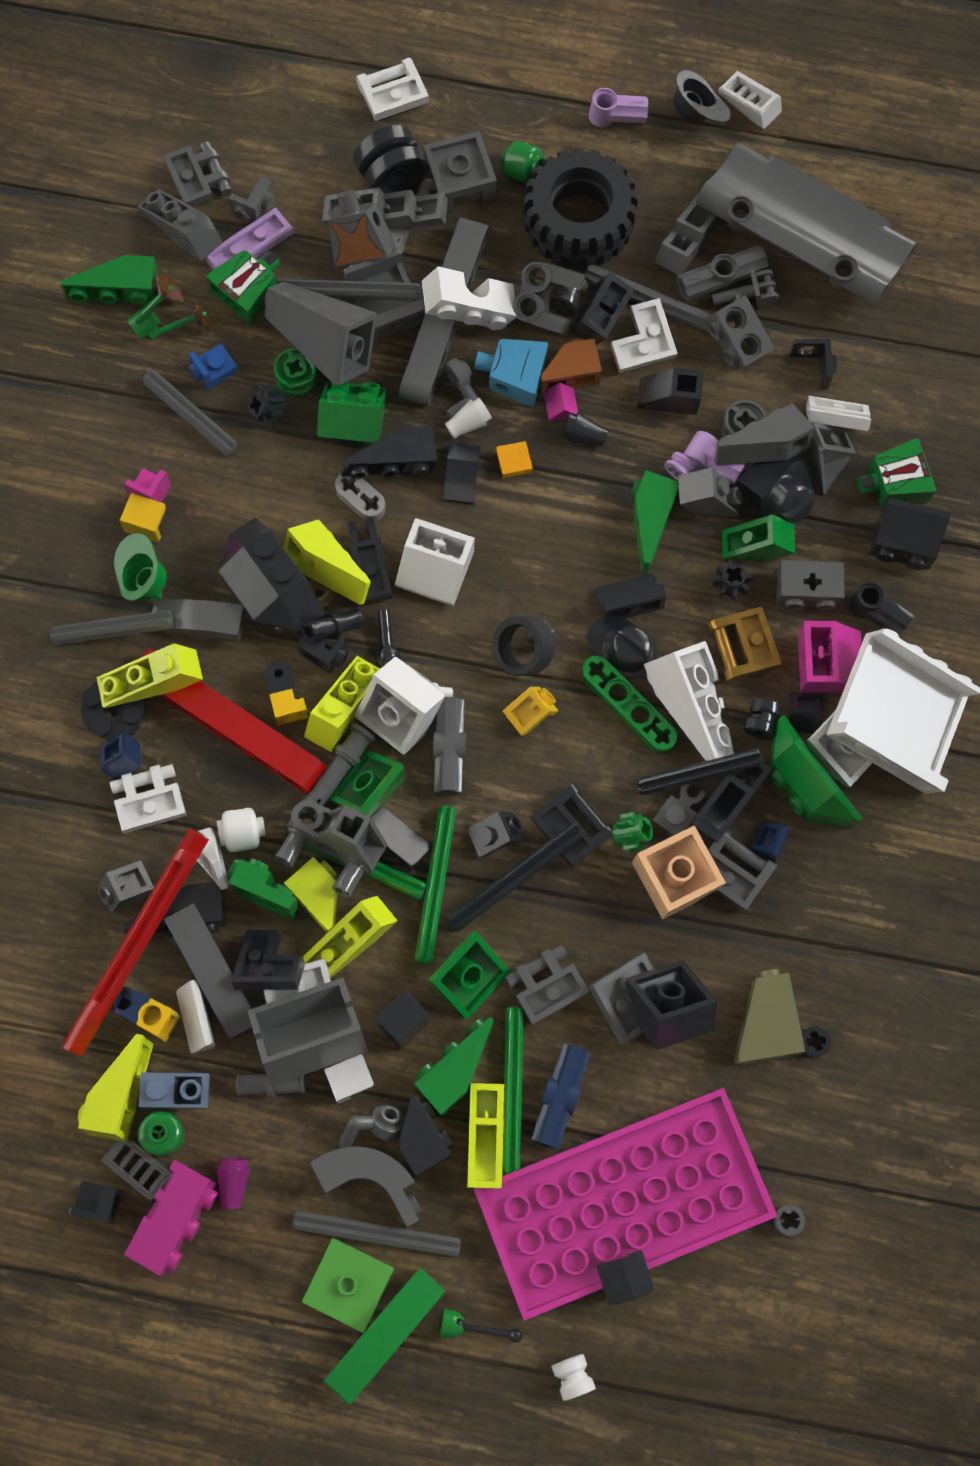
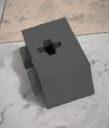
(823, 577)

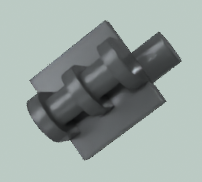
(755, 289)

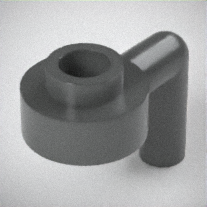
(459, 375)
(384, 1123)

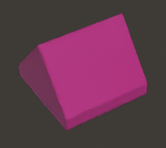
(559, 402)

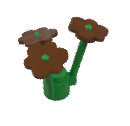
(145, 320)

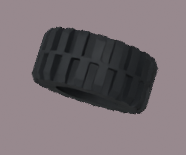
(580, 175)

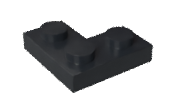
(260, 966)

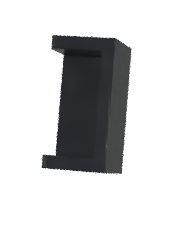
(403, 1020)

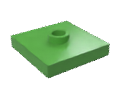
(348, 1285)

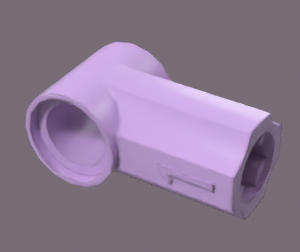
(610, 107)
(702, 454)

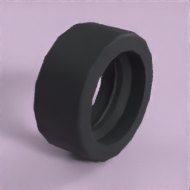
(543, 645)

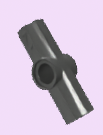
(707, 279)
(449, 747)

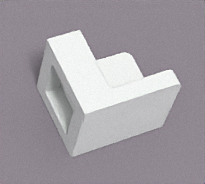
(349, 1078)

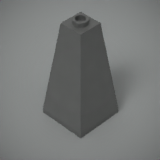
(324, 329)

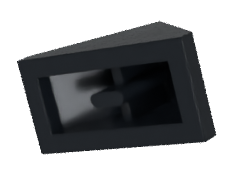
(461, 473)

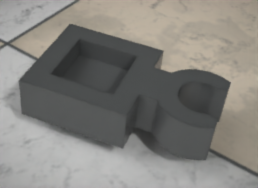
(676, 814)

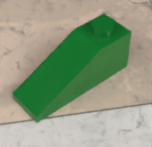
(651, 510)

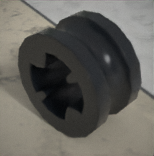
(819, 1033)

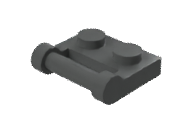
(740, 885)

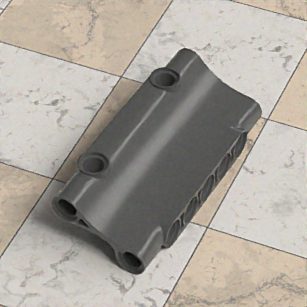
(807, 221)

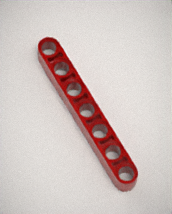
(247, 734)

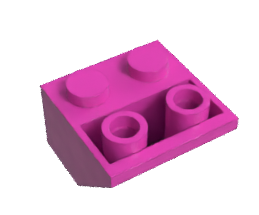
(826, 655)

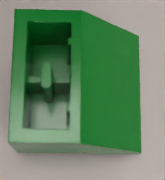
(352, 411)

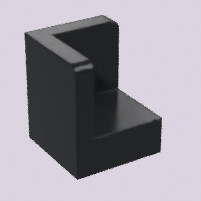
(96, 1202)
(625, 1278)

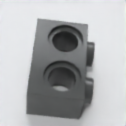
(746, 329)

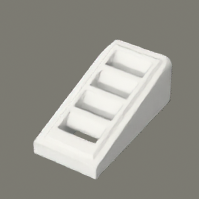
(764, 111)
(212, 859)

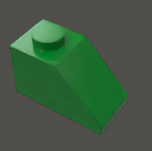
(759, 540)

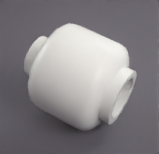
(240, 829)

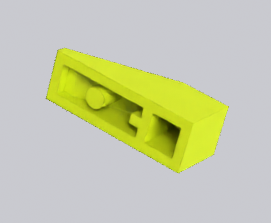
(352, 935)
(114, 1098)

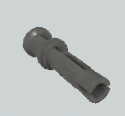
(345, 756)

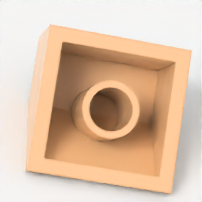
(678, 872)

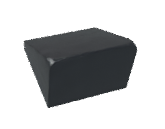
(805, 711)

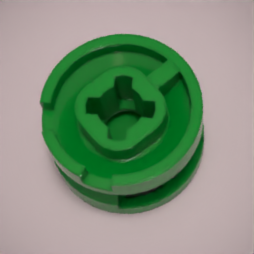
(295, 373)

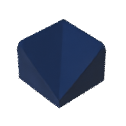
(120, 756)

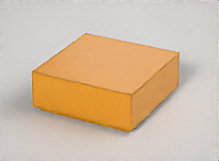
(514, 459)

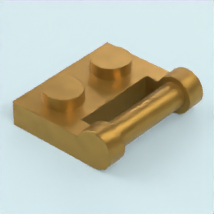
(754, 640)

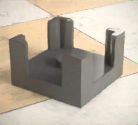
(461, 168)

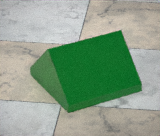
(369, 783)
(469, 975)

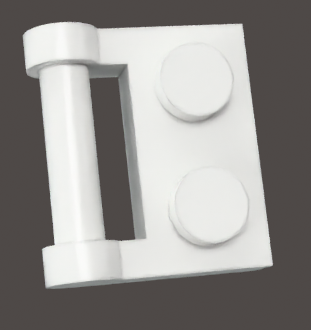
(395, 95)

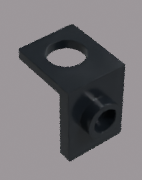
(822, 349)

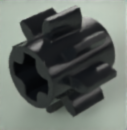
(267, 404)
(739, 585)

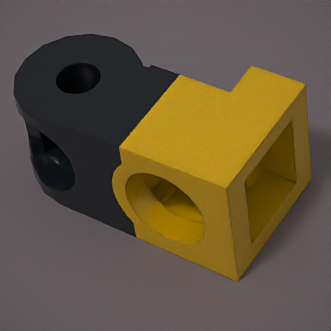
(280, 685)

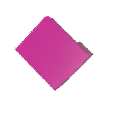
(149, 485)

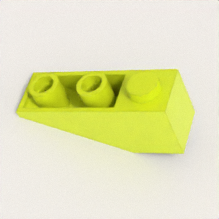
(325, 561)
(150, 676)
(337, 709)

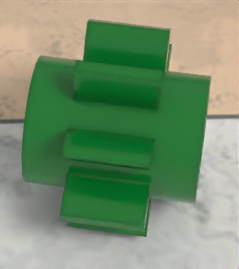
(632, 832)

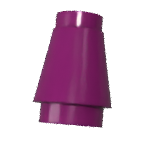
(232, 1181)

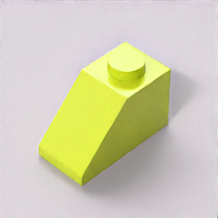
(314, 891)

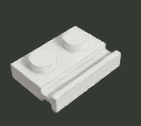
(838, 413)

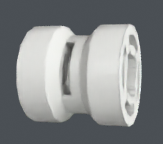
(574, 1378)

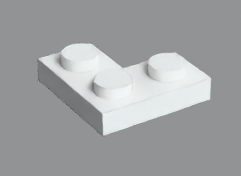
(652, 340)

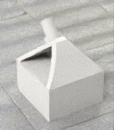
(400, 704)

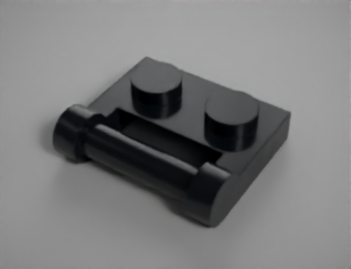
(555, 818)

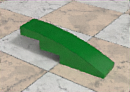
(384, 1336)

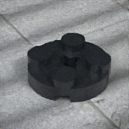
(106, 725)

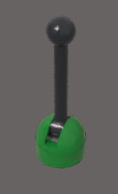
(453, 1325)

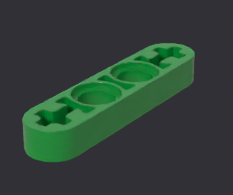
(631, 702)

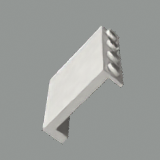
(901, 709)

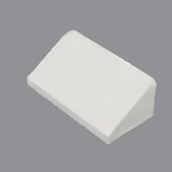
(195, 1017)

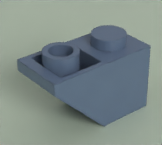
(174, 1091)

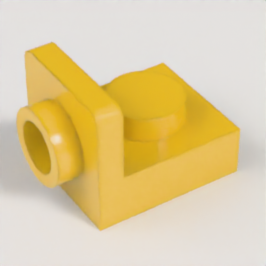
(530, 709)

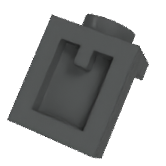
(124, 885)

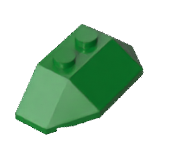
(806, 780)

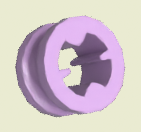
(679, 465)

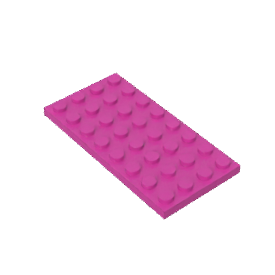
(644, 1188)

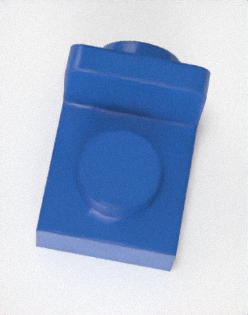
(212, 366)

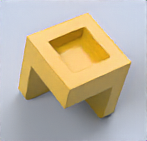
(143, 516)

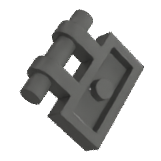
(189, 178)
(552, 993)

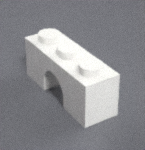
(449, 298)

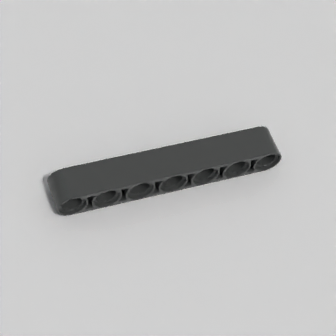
(436, 333)

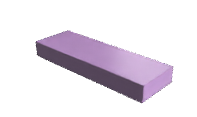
(254, 238)

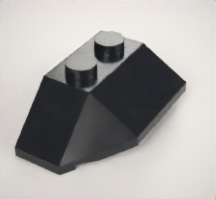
(267, 579)

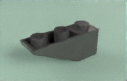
(181, 223)
(769, 439)

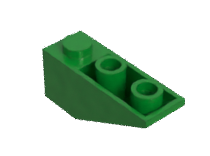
(119, 280)
(451, 1077)

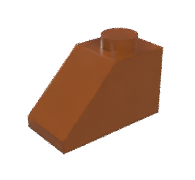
(574, 365)

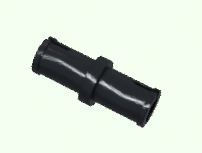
(332, 625)

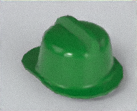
(138, 569)

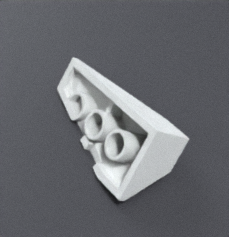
(688, 692)

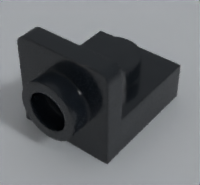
(321, 656)

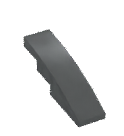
(398, 208)
(210, 969)

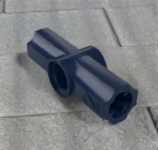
(560, 1096)

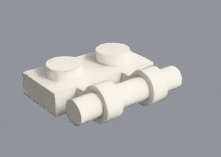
(148, 807)

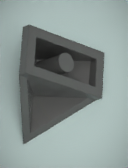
(829, 453)

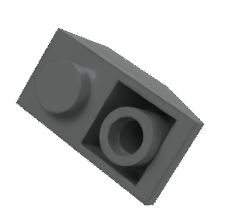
(709, 494)

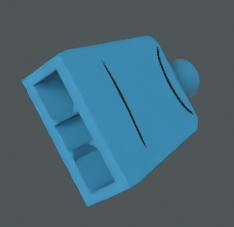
(515, 368)

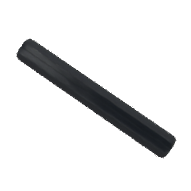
(700, 771)

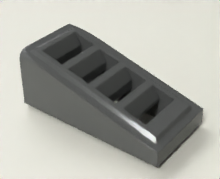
(145, 1157)

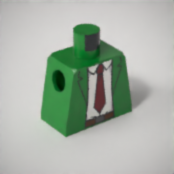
(244, 282)
(899, 475)

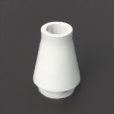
(468, 418)

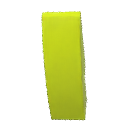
(485, 1135)

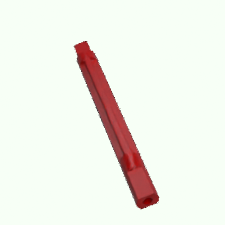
(135, 942)

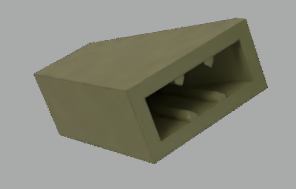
(770, 1021)

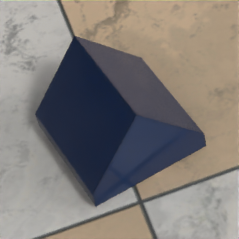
(770, 840)

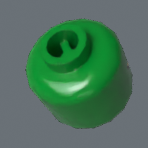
(521, 160)
(165, 1145)

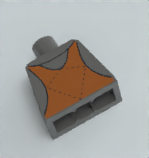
(358, 231)

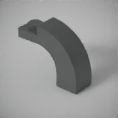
(364, 1163)

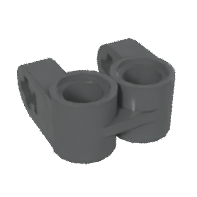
(541, 295)

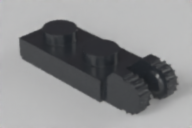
(370, 559)

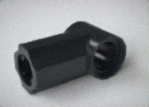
(884, 610)

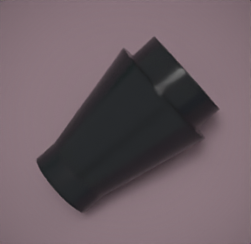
(584, 430)

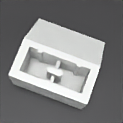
(434, 562)

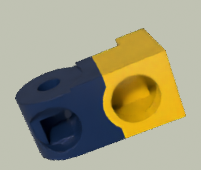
(146, 1013)

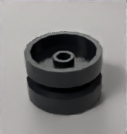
(391, 160)

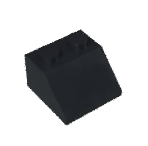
(909, 534)
(671, 1004)

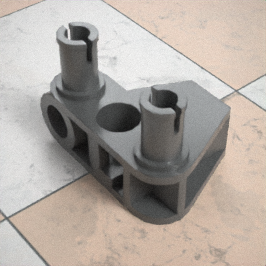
(337, 833)

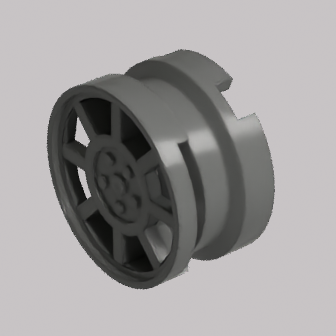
(740, 415)

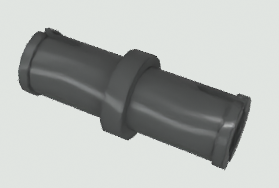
(260, 1085)

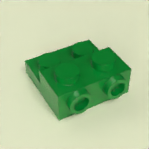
(256, 884)

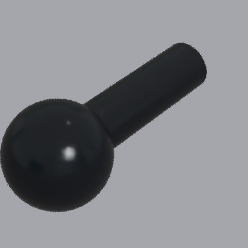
(387, 650)

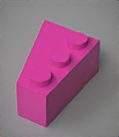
(172, 1219)

